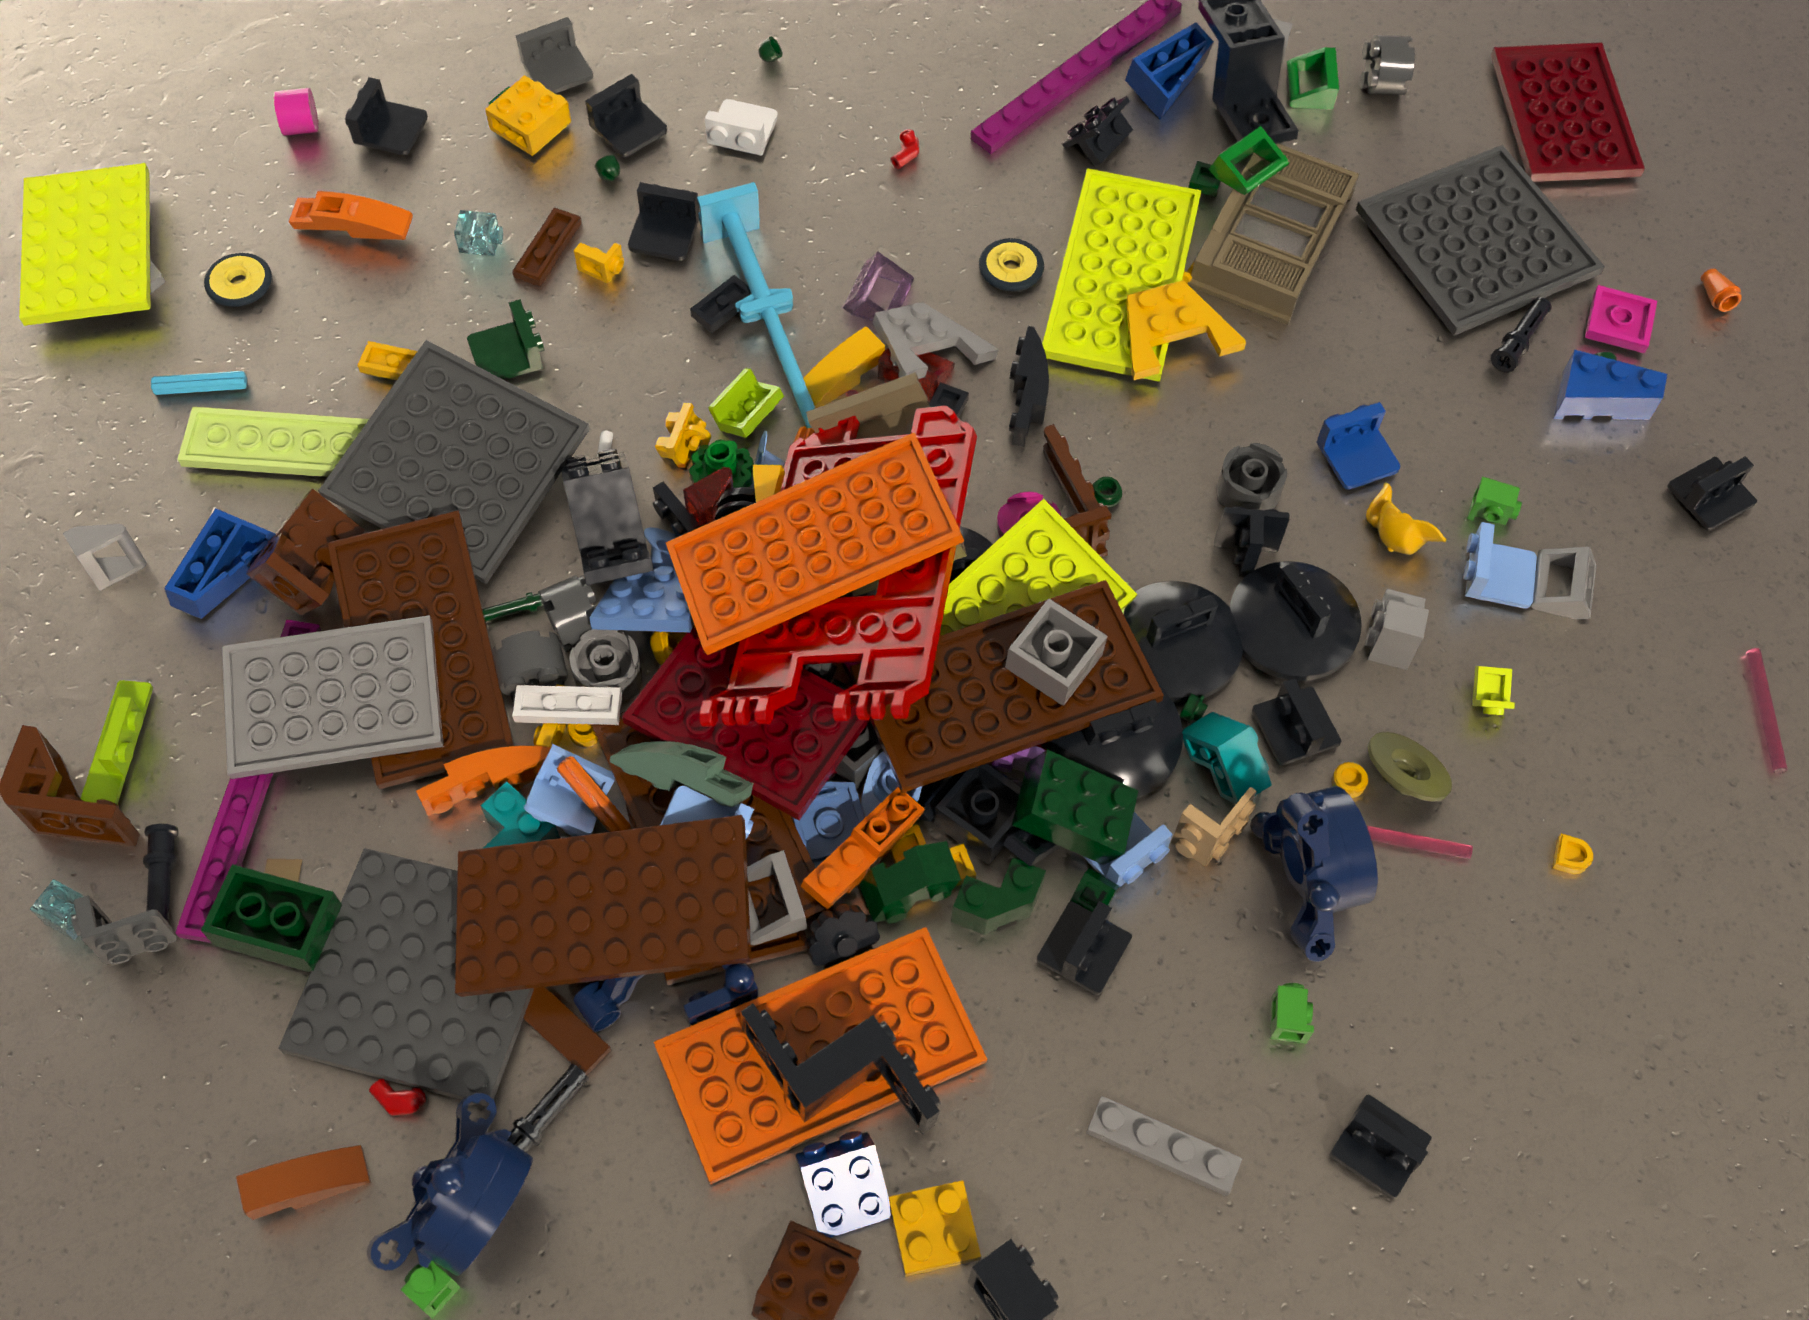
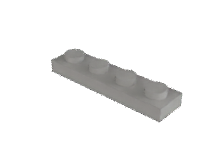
(1164, 1146)

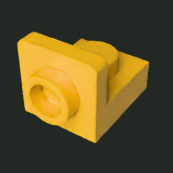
(598, 264)

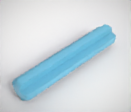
(199, 382)

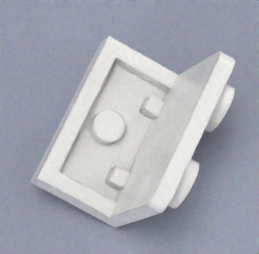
(740, 126)

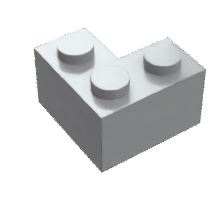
(1396, 628)

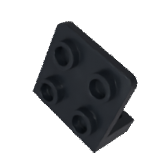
(623, 118)
(383, 123)
(664, 221)

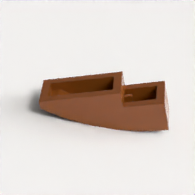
(302, 1181)

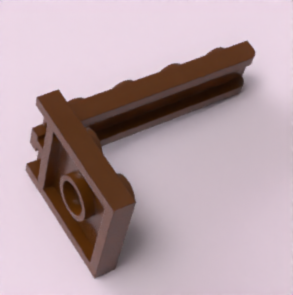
(1090, 517)

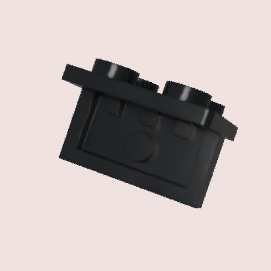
(1101, 130)
(1715, 491)
(1250, 533)
(1296, 723)
(1085, 946)
(1381, 1146)

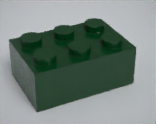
(1075, 807)
(271, 918)

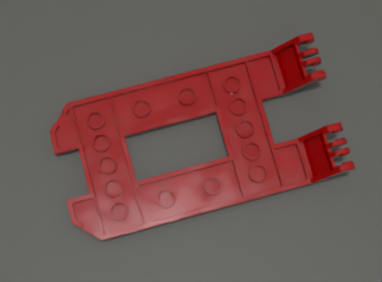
(888, 631)

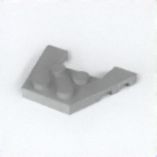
(922, 330)

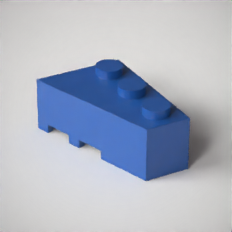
(1608, 388)
(216, 563)

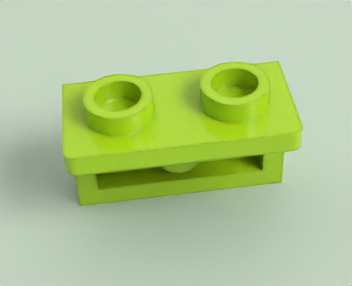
(744, 404)

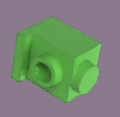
(1495, 501)
(1291, 1014)
(429, 1288)

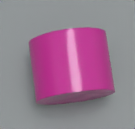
(296, 111)

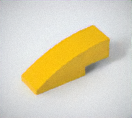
(843, 367)

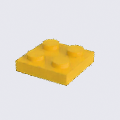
(934, 1228)

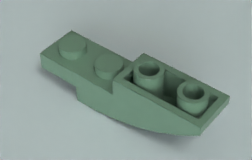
(675, 763)

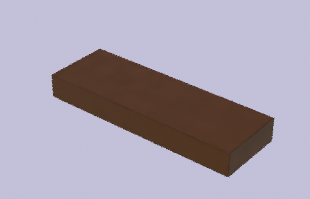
(547, 247)
(565, 1031)

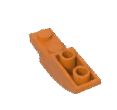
(351, 213)
(476, 772)
(863, 848)

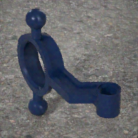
(601, 1001)

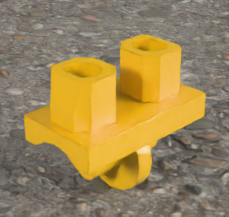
(686, 435)

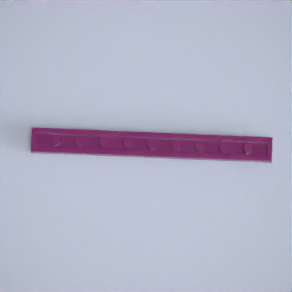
(1073, 73)
(229, 834)

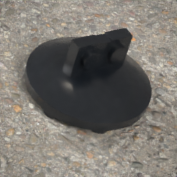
(1296, 620)
(1185, 637)
(1129, 746)

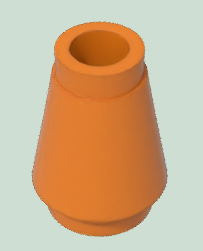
(1720, 290)

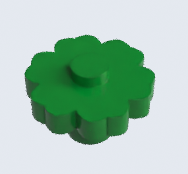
(719, 455)

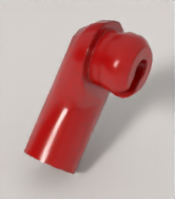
(908, 151)

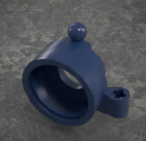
(1324, 859)
(459, 1196)

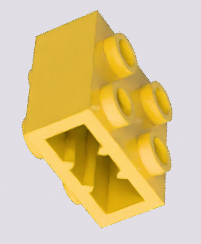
(528, 115)

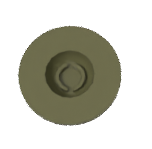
(1409, 767)

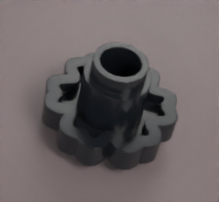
(841, 935)

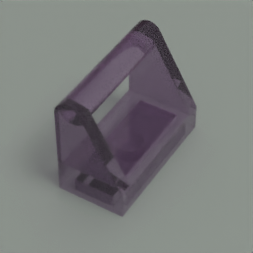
(882, 267)

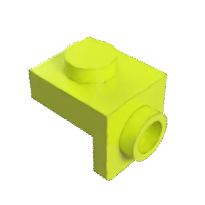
(1492, 689)

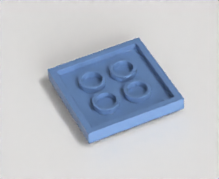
(644, 604)

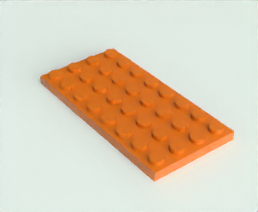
(812, 543)
(737, 1105)

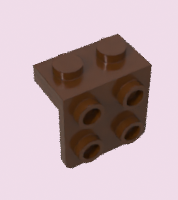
(804, 1282)

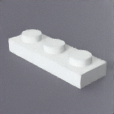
(567, 705)

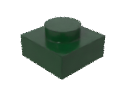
(1204, 180)
(1093, 889)

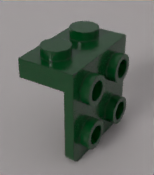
(508, 348)

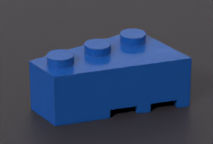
(1169, 67)

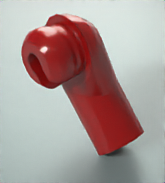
(397, 1102)

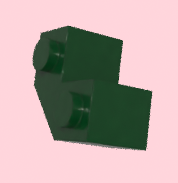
(922, 875)
(988, 907)

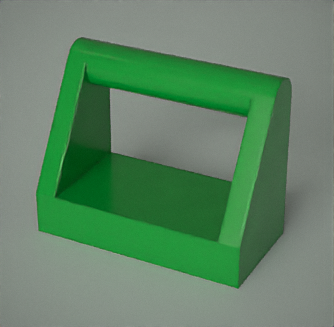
(1321, 61)
(1256, 142)

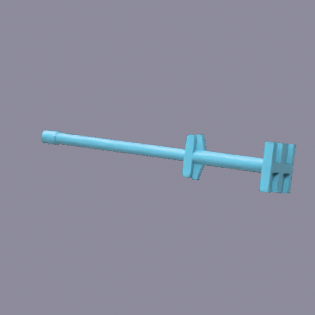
(732, 215)

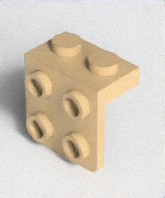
(1205, 839)

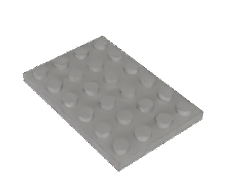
(331, 697)

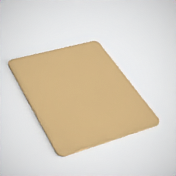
(284, 868)

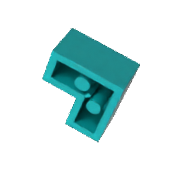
(1229, 753)
(507, 815)

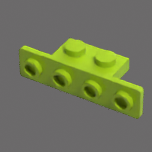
(117, 741)

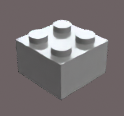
(1055, 651)

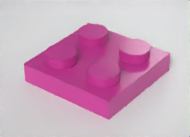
(1621, 319)

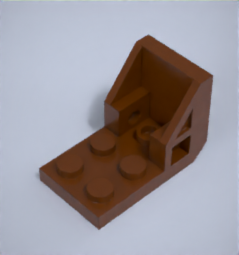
(297, 558)
(47, 801)

